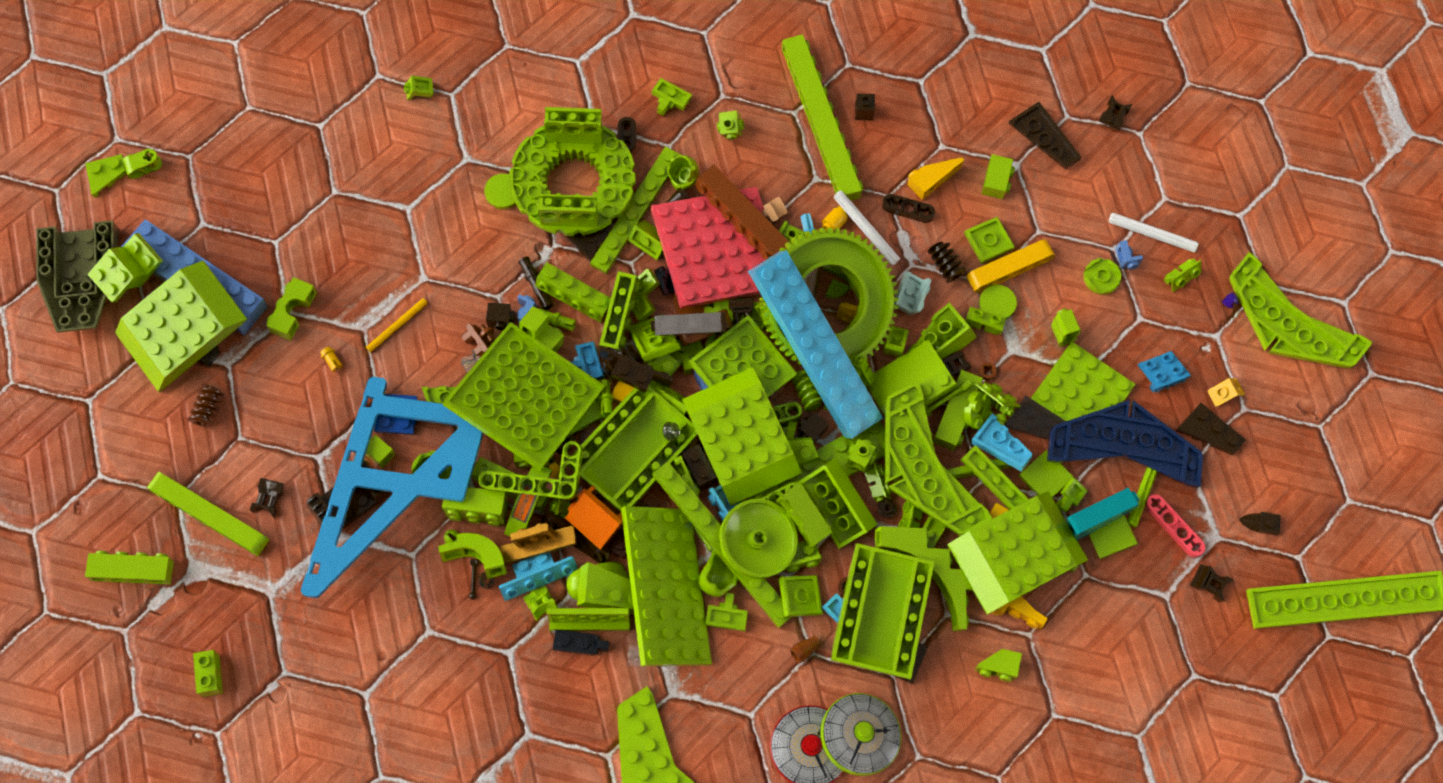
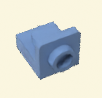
(1124, 254)
(527, 302)

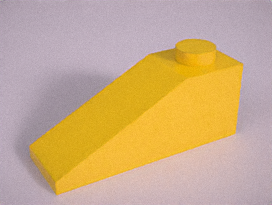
(932, 176)

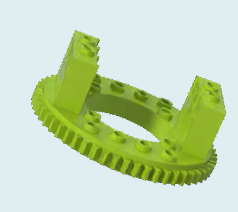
(866, 277)

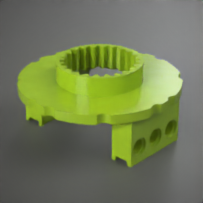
(572, 135)

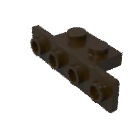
(632, 372)
(583, 543)

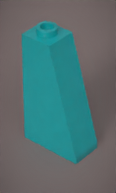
(1102, 513)

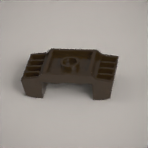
(361, 502)

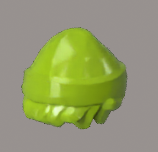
(683, 172)

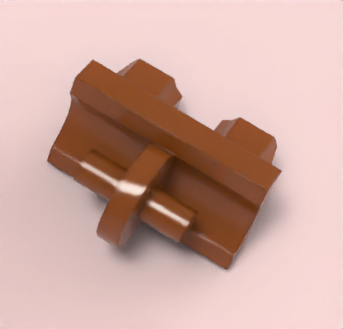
(474, 333)

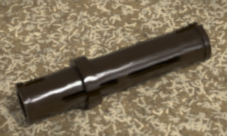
(526, 265)

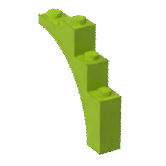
(950, 581)

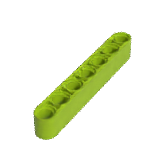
(208, 514)

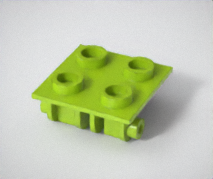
(1003, 402)

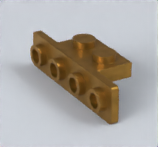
(537, 541)

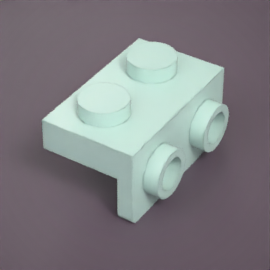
(912, 293)

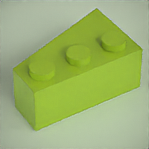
(805, 515)

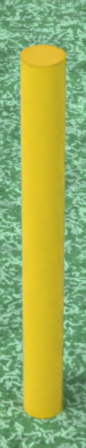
(396, 325)

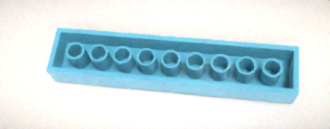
(815, 344)

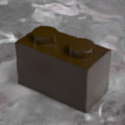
(699, 467)

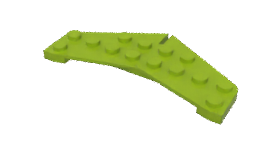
(1296, 333)
(925, 480)
(643, 743)

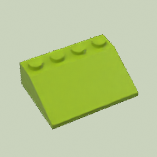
(918, 365)

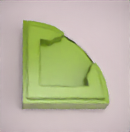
(837, 289)

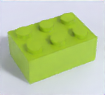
(478, 507)

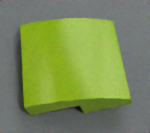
(1113, 538)

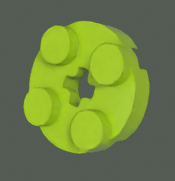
(978, 409)

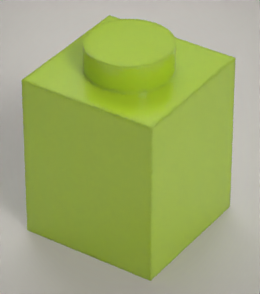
(379, 451)

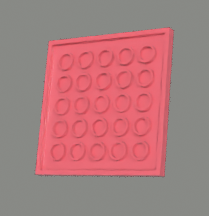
(705, 251)

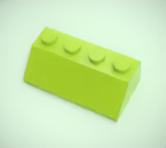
(838, 503)

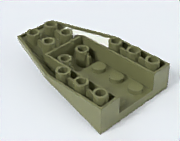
(63, 272)

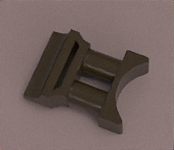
(1114, 120)
(741, 306)
(271, 489)
(1203, 578)

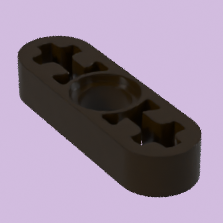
(906, 201)

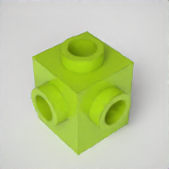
(730, 124)
(861, 454)

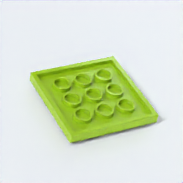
(739, 350)
(1081, 385)

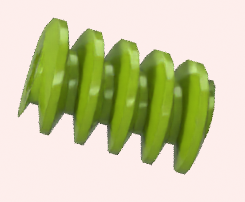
(807, 391)

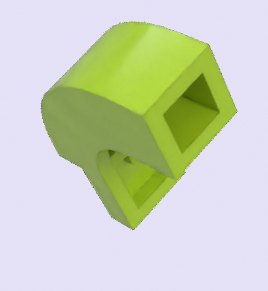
(478, 547)

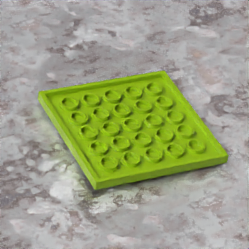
(524, 396)

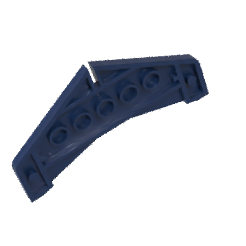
(1137, 437)

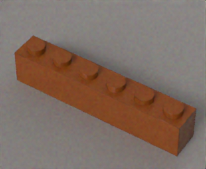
(740, 212)

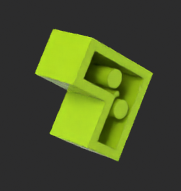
(536, 325)

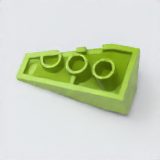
(946, 332)

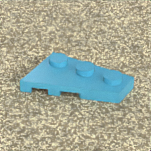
(1001, 444)

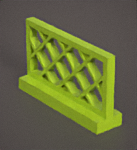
(589, 619)

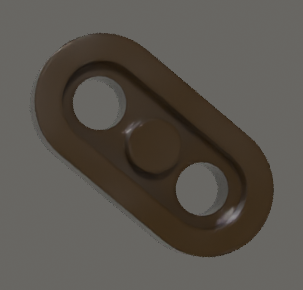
(627, 136)

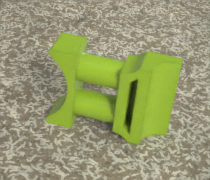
(539, 601)

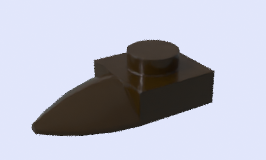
(1262, 522)

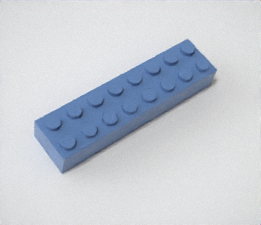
(177, 256)

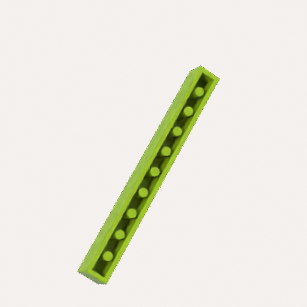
(820, 117)

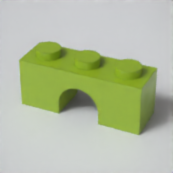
(296, 294)

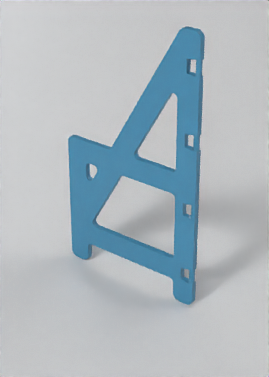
(456, 452)

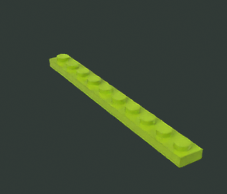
(710, 530)

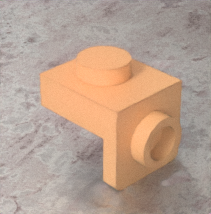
(774, 209)

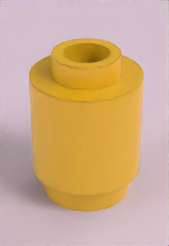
(835, 218)

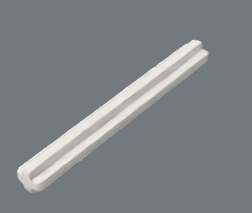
(866, 227)
(1153, 232)

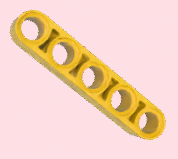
(1010, 265)

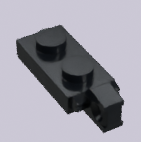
(578, 643)

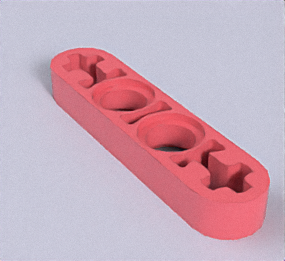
(1178, 523)

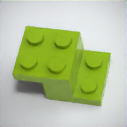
(125, 267)

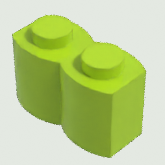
(1065, 327)

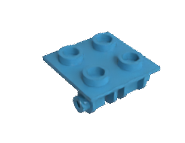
(1164, 371)

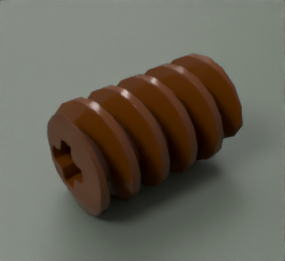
(205, 405)

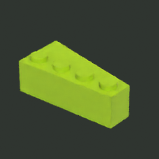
(603, 589)

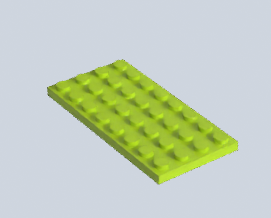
(665, 587)

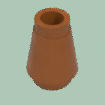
(804, 649)

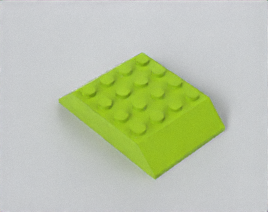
(179, 323)
(742, 436)
(632, 446)
(1017, 552)
(882, 611)

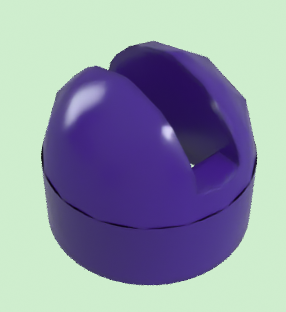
(1229, 299)

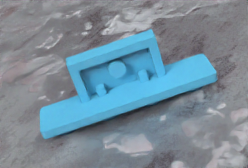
(536, 573)

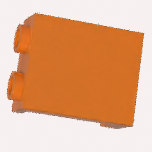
(593, 518)

